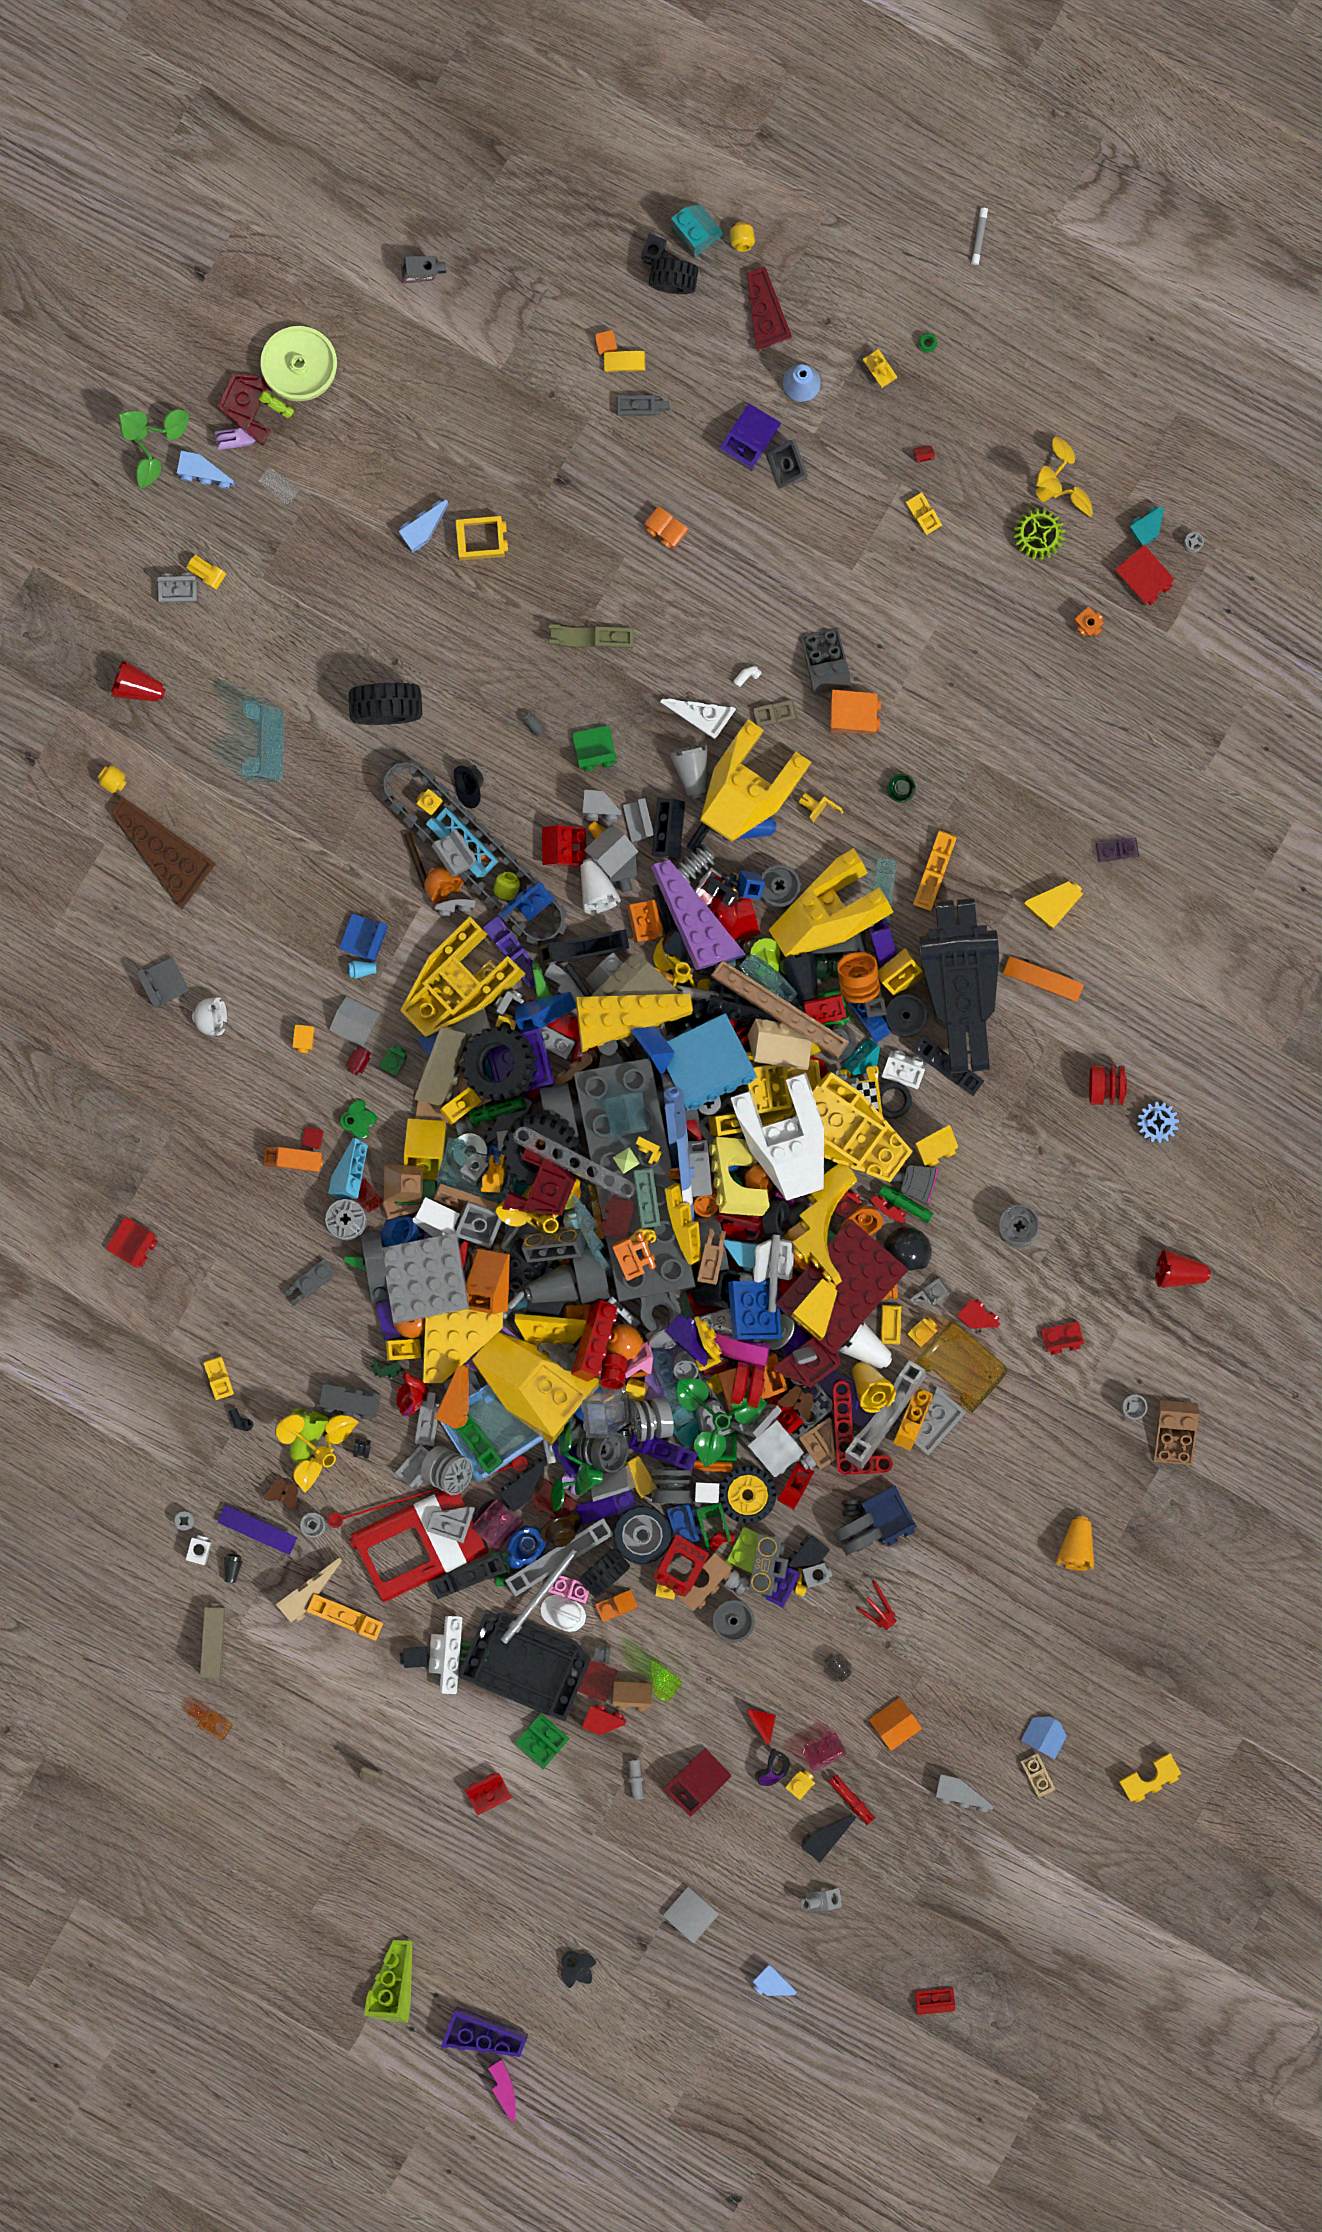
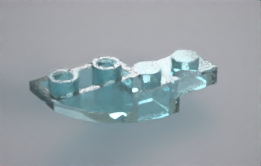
(769, 978)
(664, 1368)

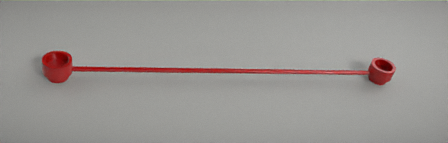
(336, 1520)

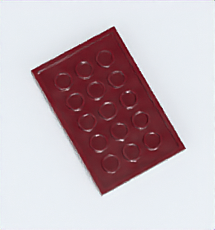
(866, 1276)

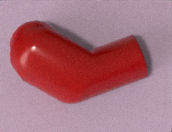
(718, 1539)

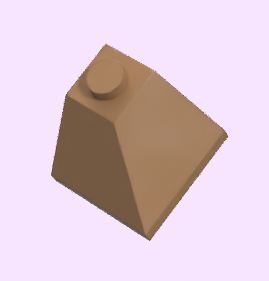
(403, 1183)

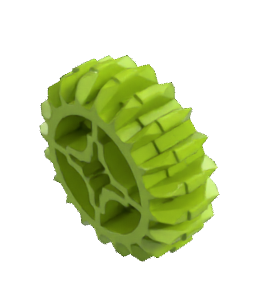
(1036, 526)

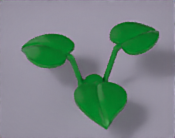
(712, 1445)
(586, 1475)

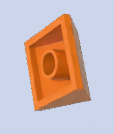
(895, 1724)

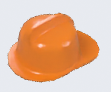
(867, 1219)

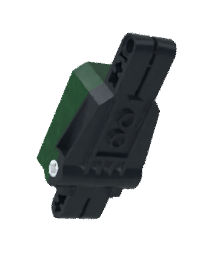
(961, 979)

